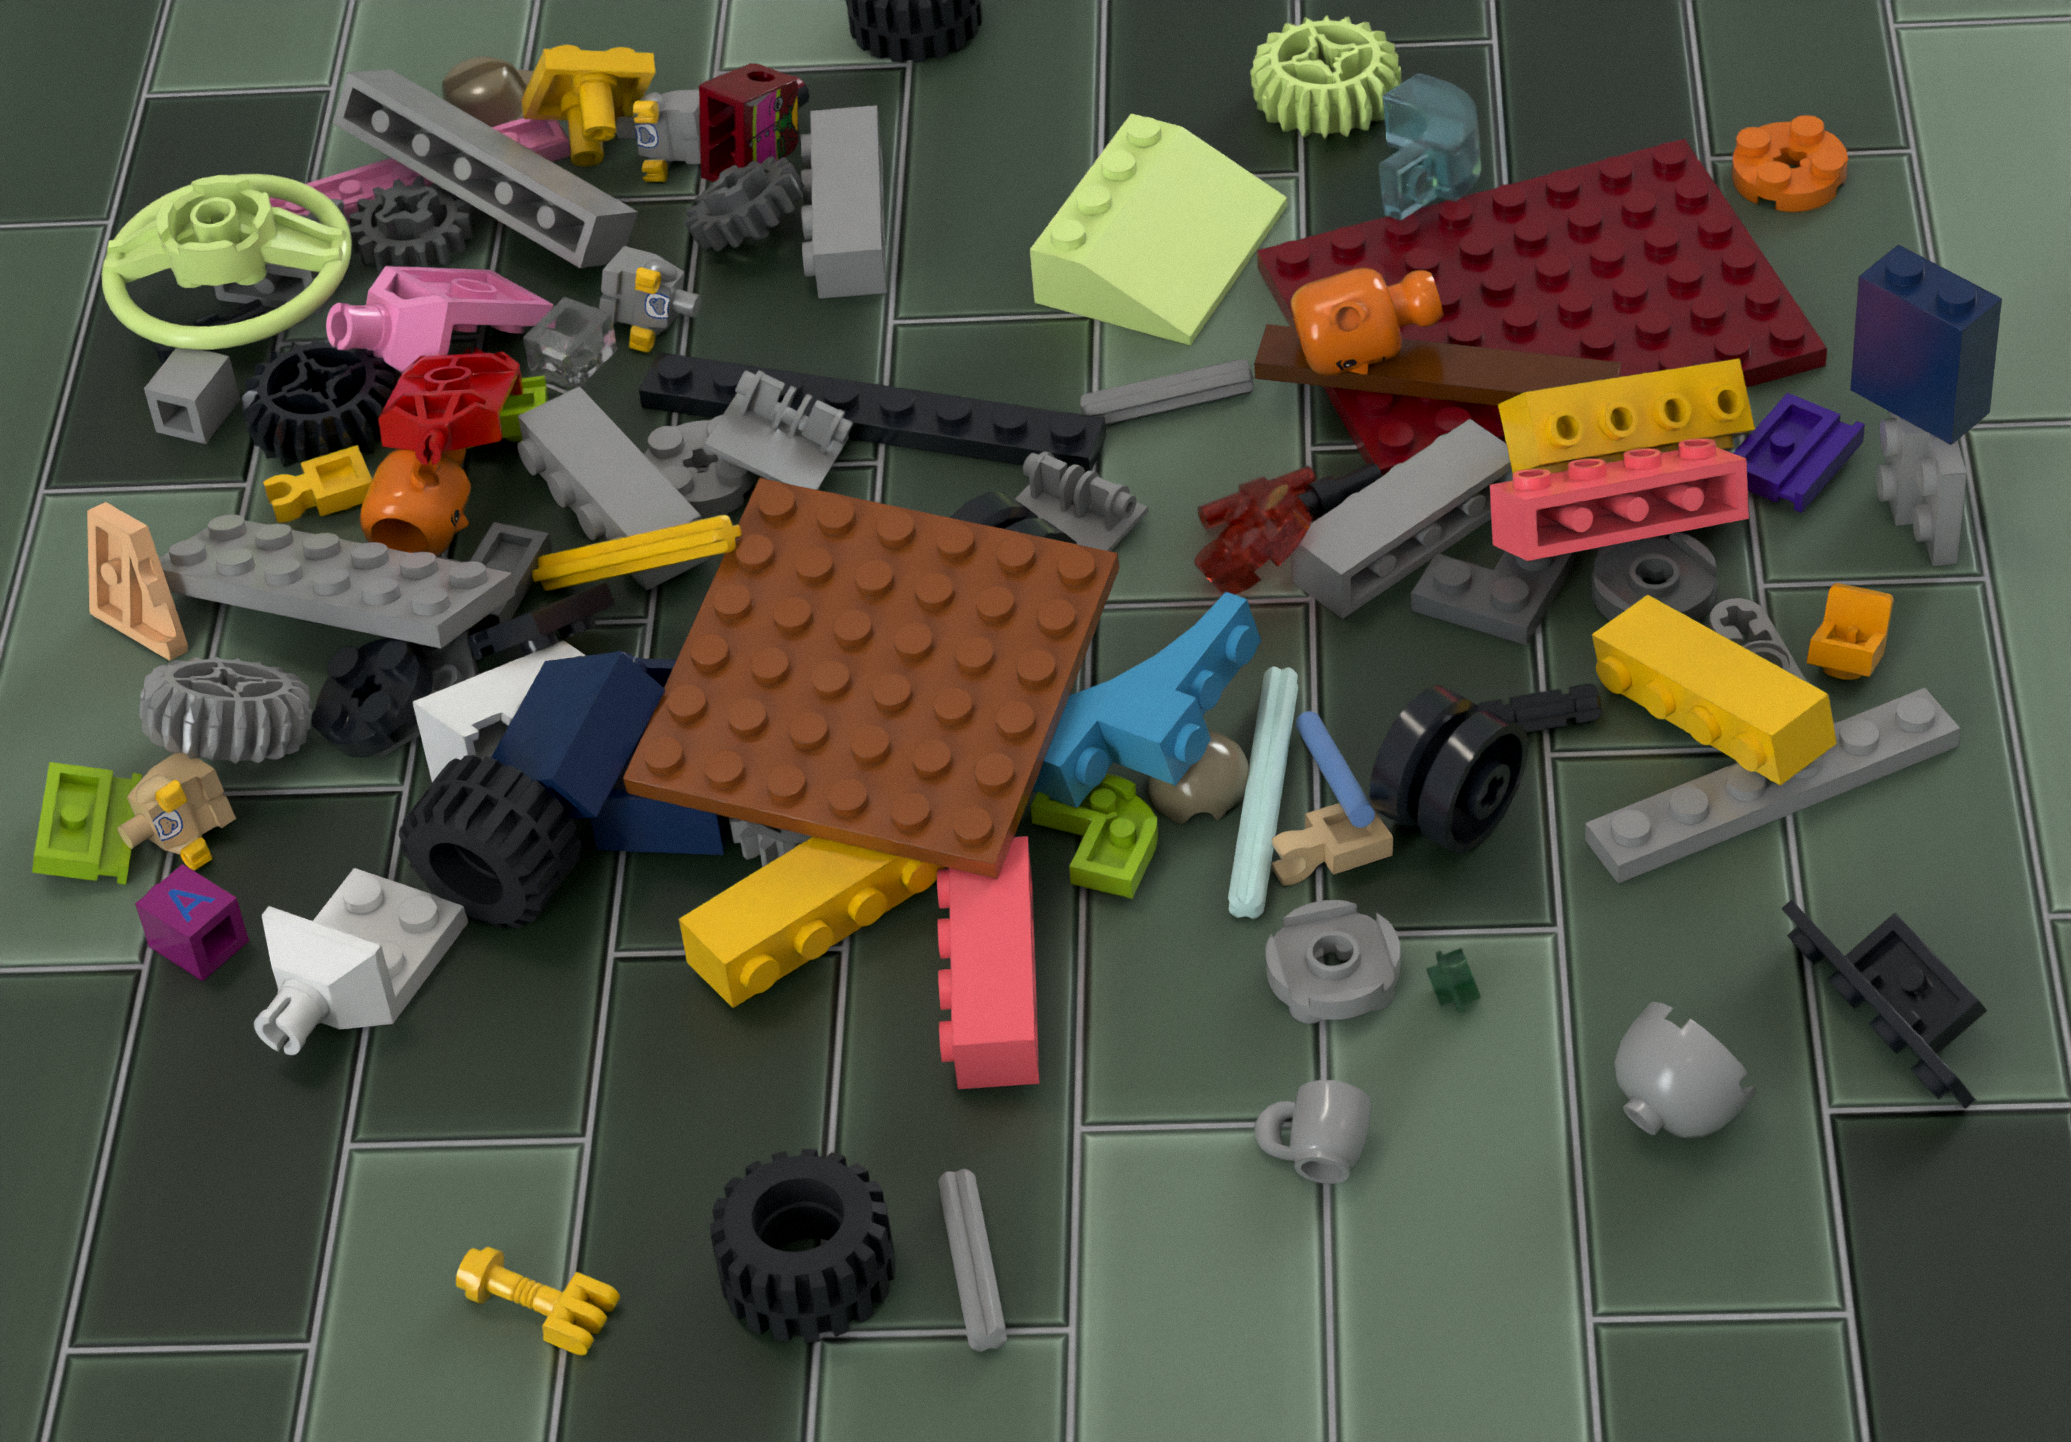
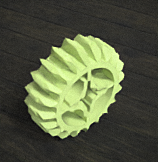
(1324, 76)

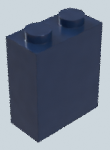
(1925, 344)
(580, 727)

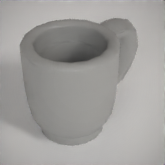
(1325, 1132)

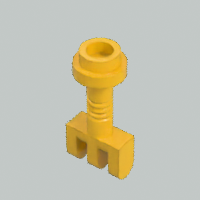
(570, 1313)

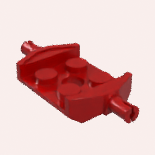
(449, 403)

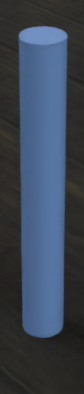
(1335, 769)

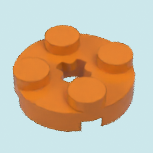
(1764, 159)

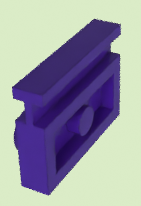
(1797, 451)

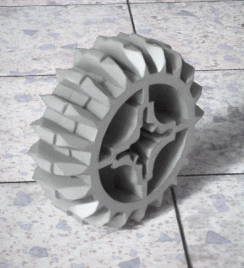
(225, 709)

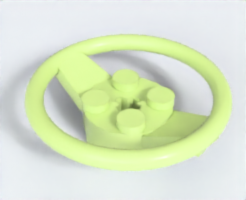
(226, 234)

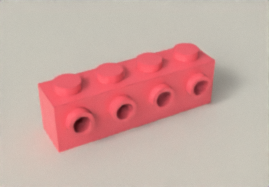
(1618, 500)
(990, 974)

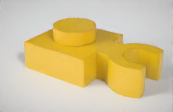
(327, 482)

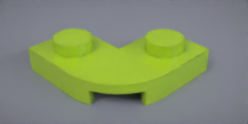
(1116, 830)

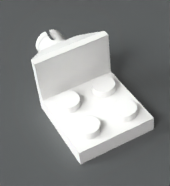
(354, 959)

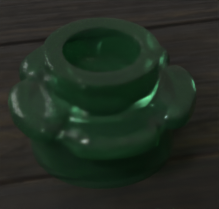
(1453, 979)

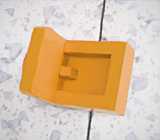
(1852, 632)

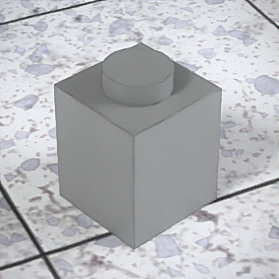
(192, 394)

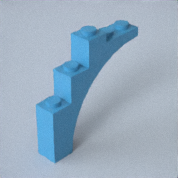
(1152, 711)

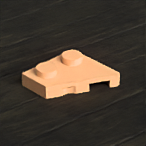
(129, 582)

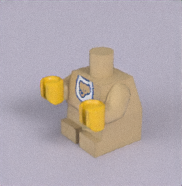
(176, 806)

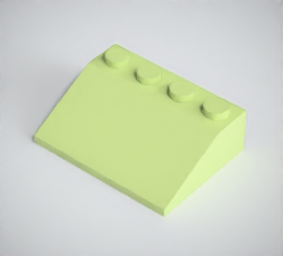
(1153, 233)

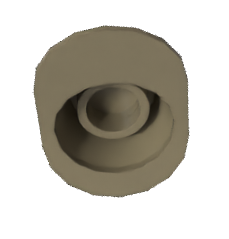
(487, 89)

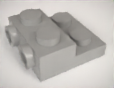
(1923, 485)

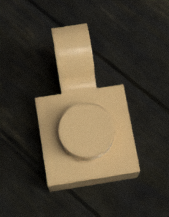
(1331, 840)

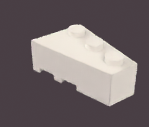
(477, 711)

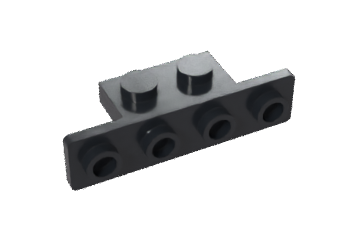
(1906, 986)

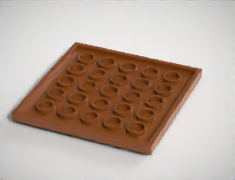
(875, 677)

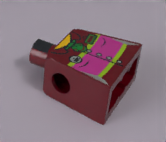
(748, 117)

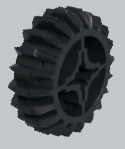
(316, 401)

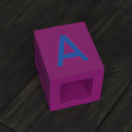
(192, 922)

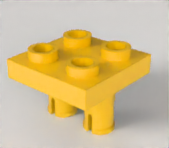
(587, 92)

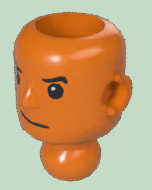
(1358, 318)
(416, 504)

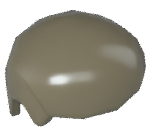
(1208, 786)

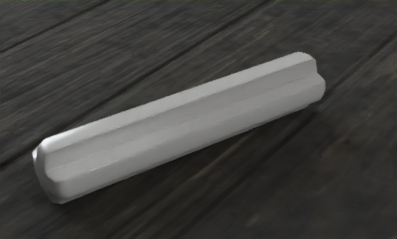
(1169, 392)
(972, 1260)

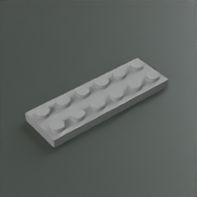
(335, 580)

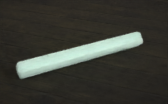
(1263, 793)

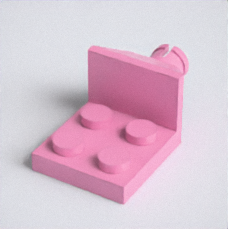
(417, 307)

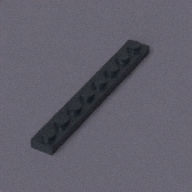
(888, 413)

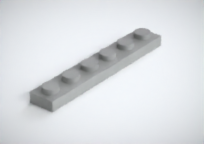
(1742, 800)

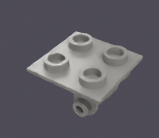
(776, 439)
(1079, 502)

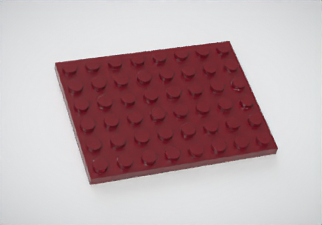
(1585, 263)

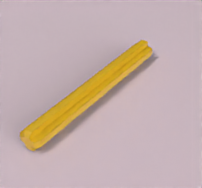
(637, 553)

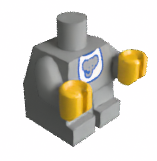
(664, 130)
(645, 293)

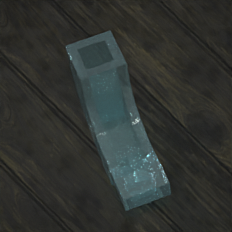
(1437, 145)

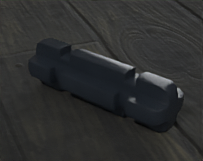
(1549, 708)

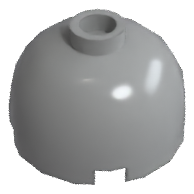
(1678, 1076)

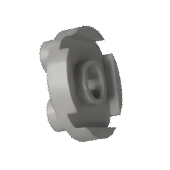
(677, 455)
(1339, 991)

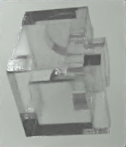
(569, 344)

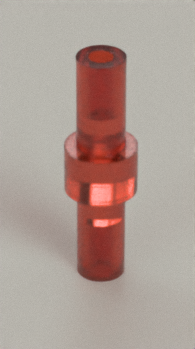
(1213, 513)

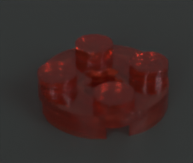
(1253, 536)

